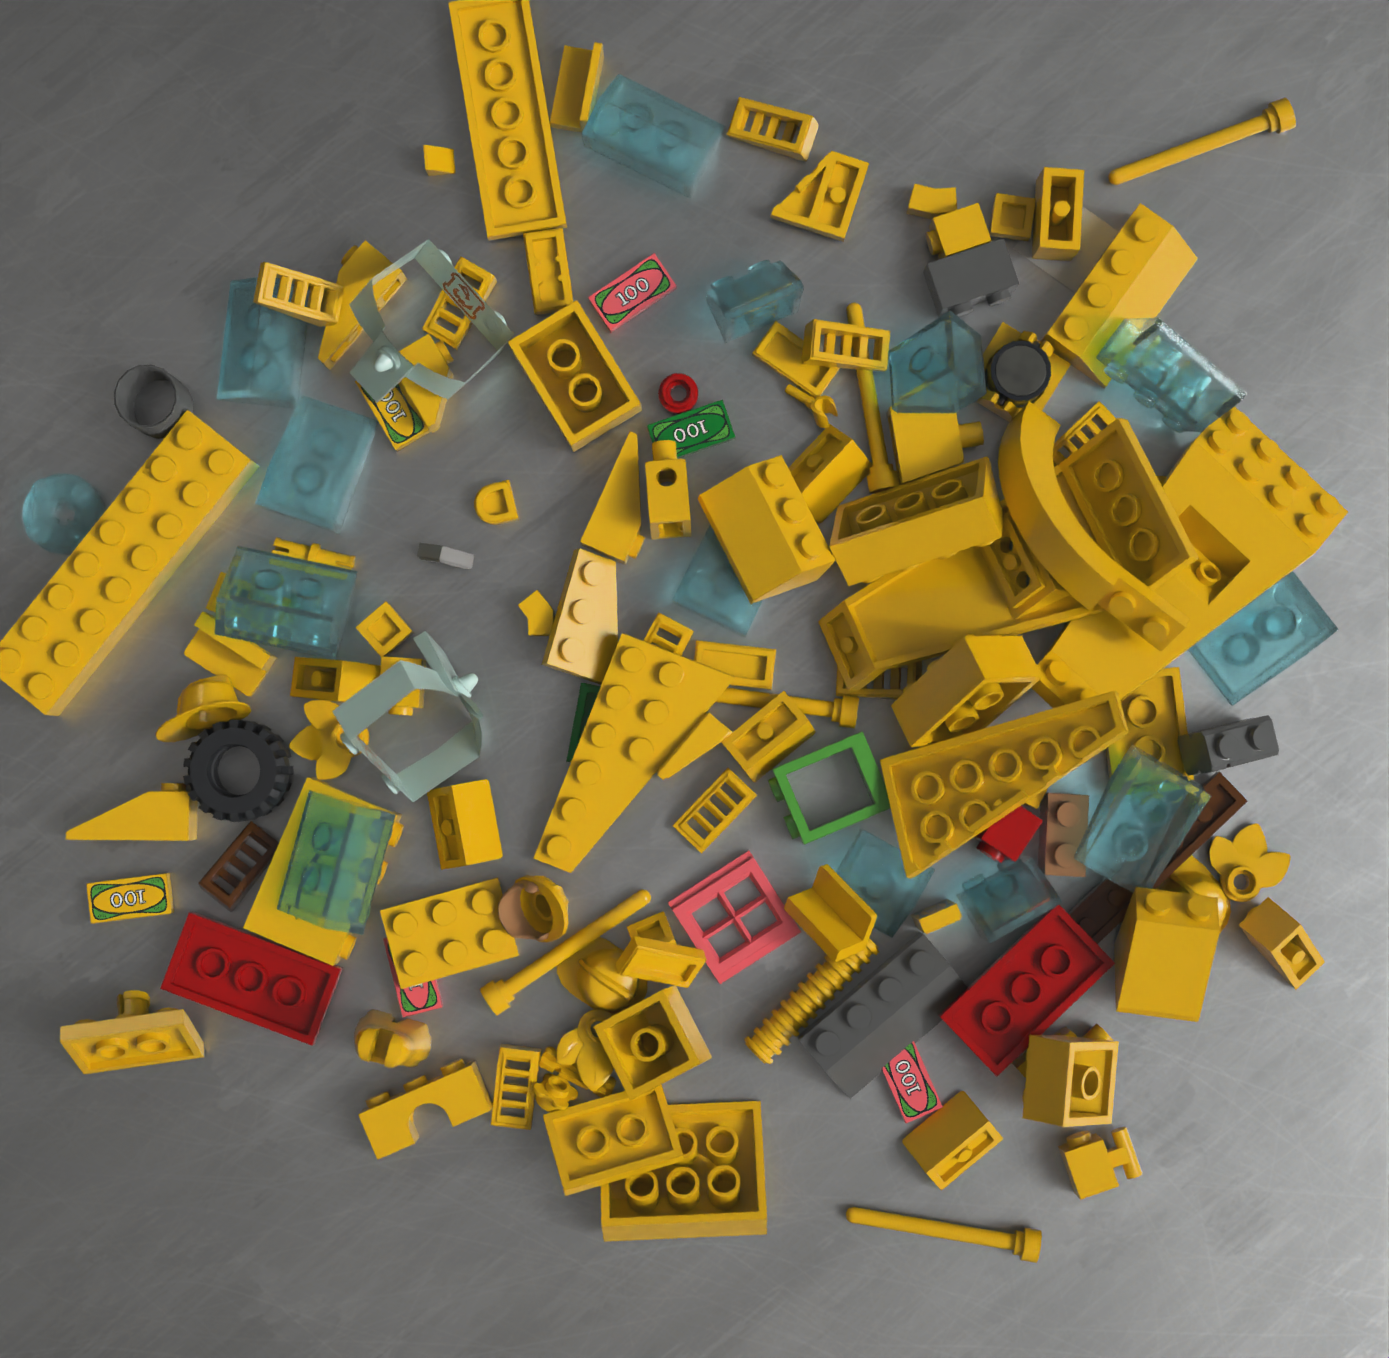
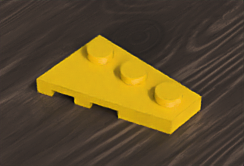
(585, 619)

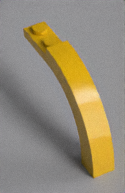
(1061, 541)

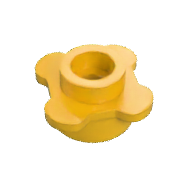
(554, 1093)

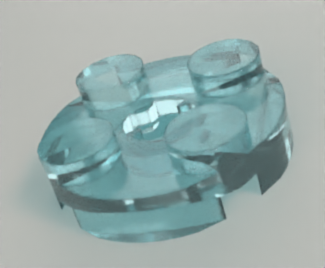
(42, 503)

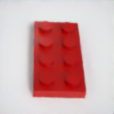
(251, 978)
(1026, 989)

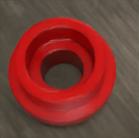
(674, 381)

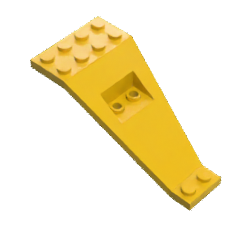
(1251, 526)
(985, 588)

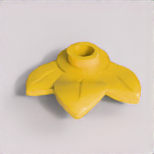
(323, 742)
(1249, 857)
(586, 1051)

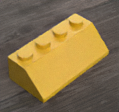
(1126, 282)
(917, 522)

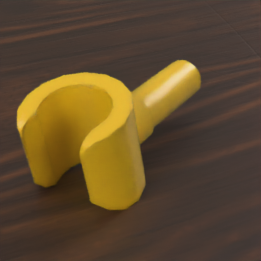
(818, 405)

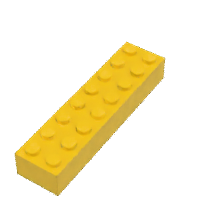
(122, 564)

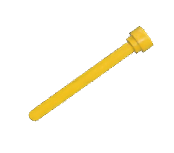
(1277, 117)
(882, 473)
(841, 710)
(501, 993)
(1022, 1243)

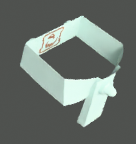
(383, 365)
(392, 687)

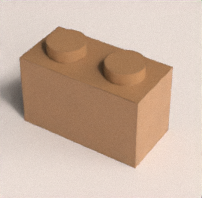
(1061, 833)

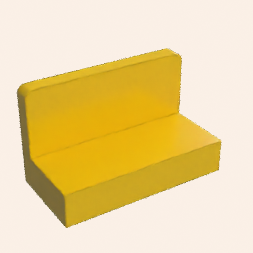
(577, 87)
(829, 471)
(238, 659)
(769, 736)
(464, 824)
(832, 915)
(951, 1140)

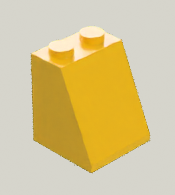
(1165, 953)

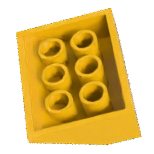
(706, 1195)

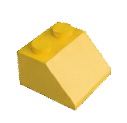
(652, 1042)
(1070, 1080)

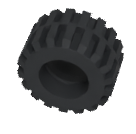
(204, 775)

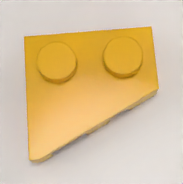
(825, 197)

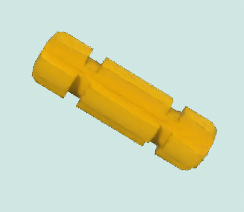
(570, 1072)

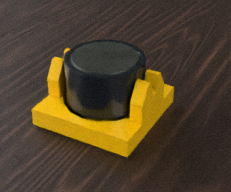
(1019, 372)

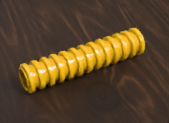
(805, 1002)

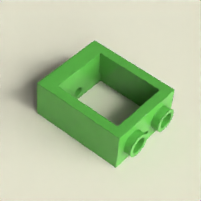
(870, 775)

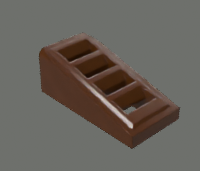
(242, 887)

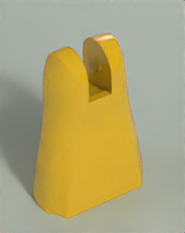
(391, 1043)

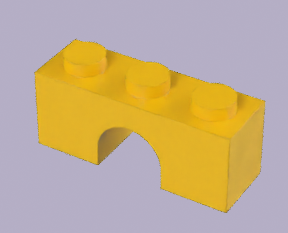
(390, 1119)

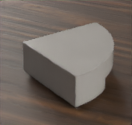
(445, 555)

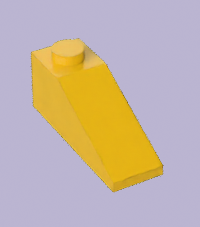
(358, 268)
(617, 516)
(151, 816)

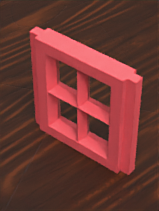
(753, 947)

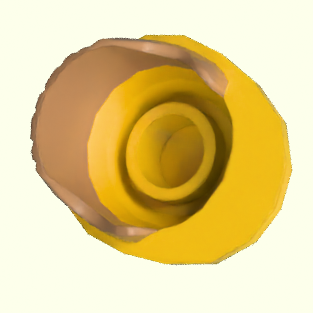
(534, 909)

